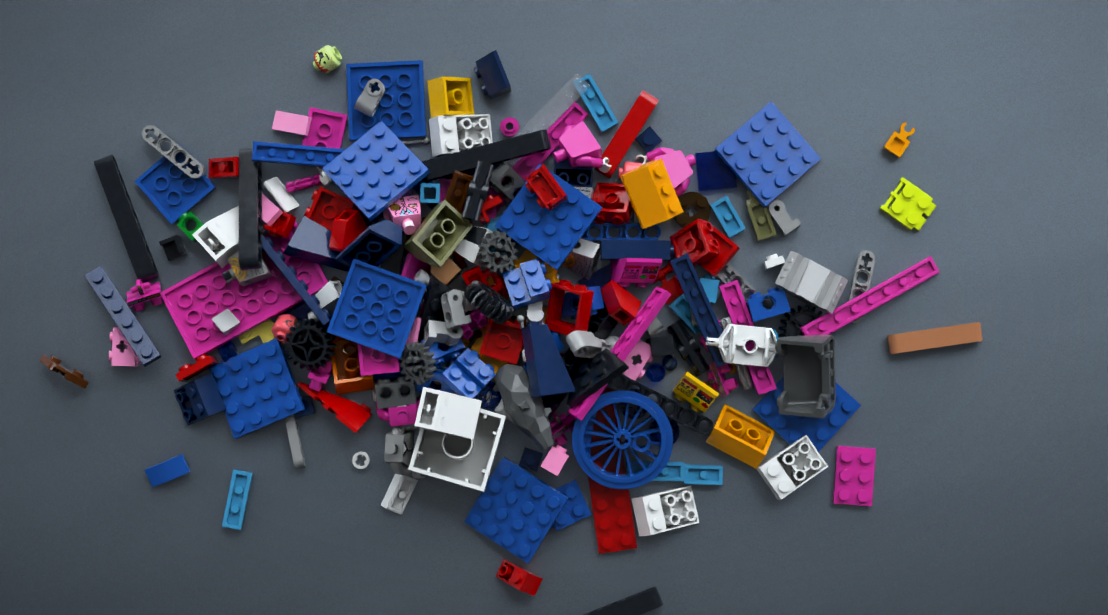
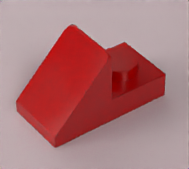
(224, 168)

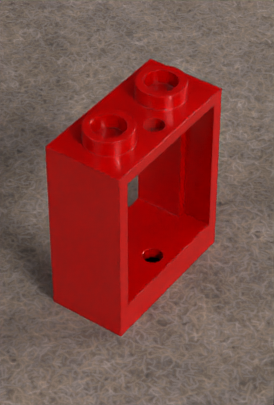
(556, 303)

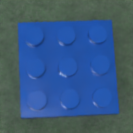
(172, 188)

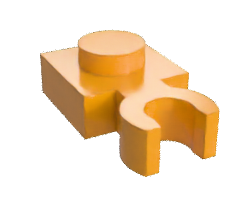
(897, 142)

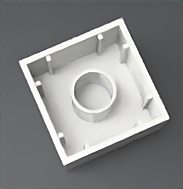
(458, 458)

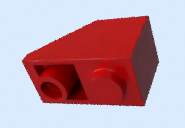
(346, 229)
(620, 303)
(519, 577)

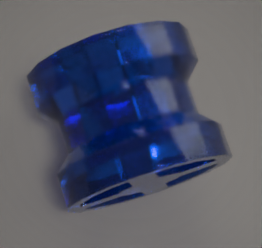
(228, 350)
(657, 370)

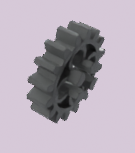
(503, 262)
(415, 353)

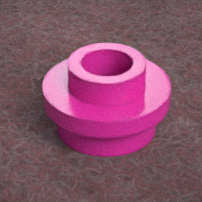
(506, 132)

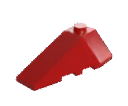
(347, 411)

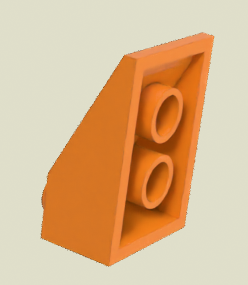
(347, 368)

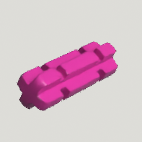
(303, 183)

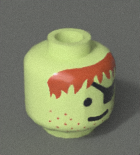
(327, 59)

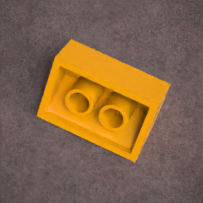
(651, 193)
(740, 436)

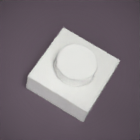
(773, 260)

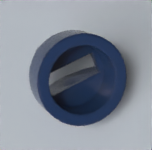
(666, 359)

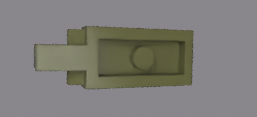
(760, 218)

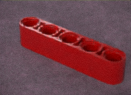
(628, 131)

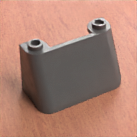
(807, 375)

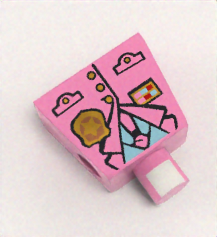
(405, 213)

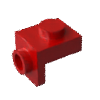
(490, 203)
(281, 226)

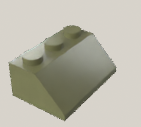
(438, 235)

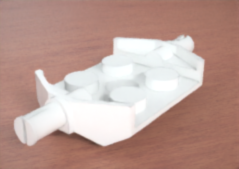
(733, 341)

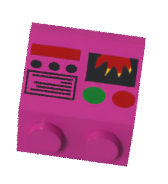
(635, 271)

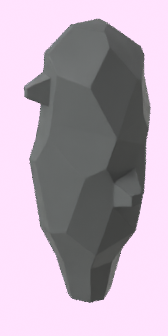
(524, 410)

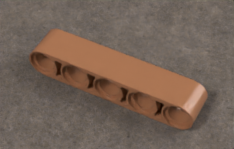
(935, 338)

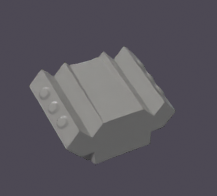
(811, 282)

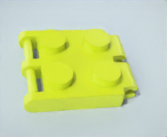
(909, 205)

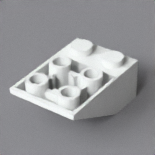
(459, 133)
(221, 236)
(448, 413)
(792, 467)
(665, 510)

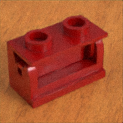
(546, 188)

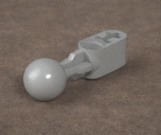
(587, 345)

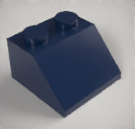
(492, 75)

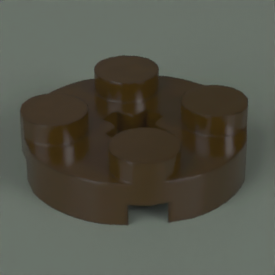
(700, 204)

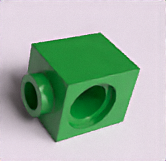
(185, 219)

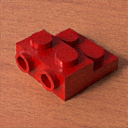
(615, 203)
(327, 207)
(696, 241)
(502, 341)

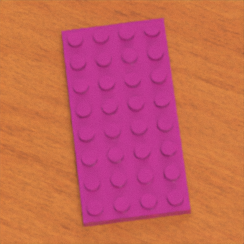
(207, 294)

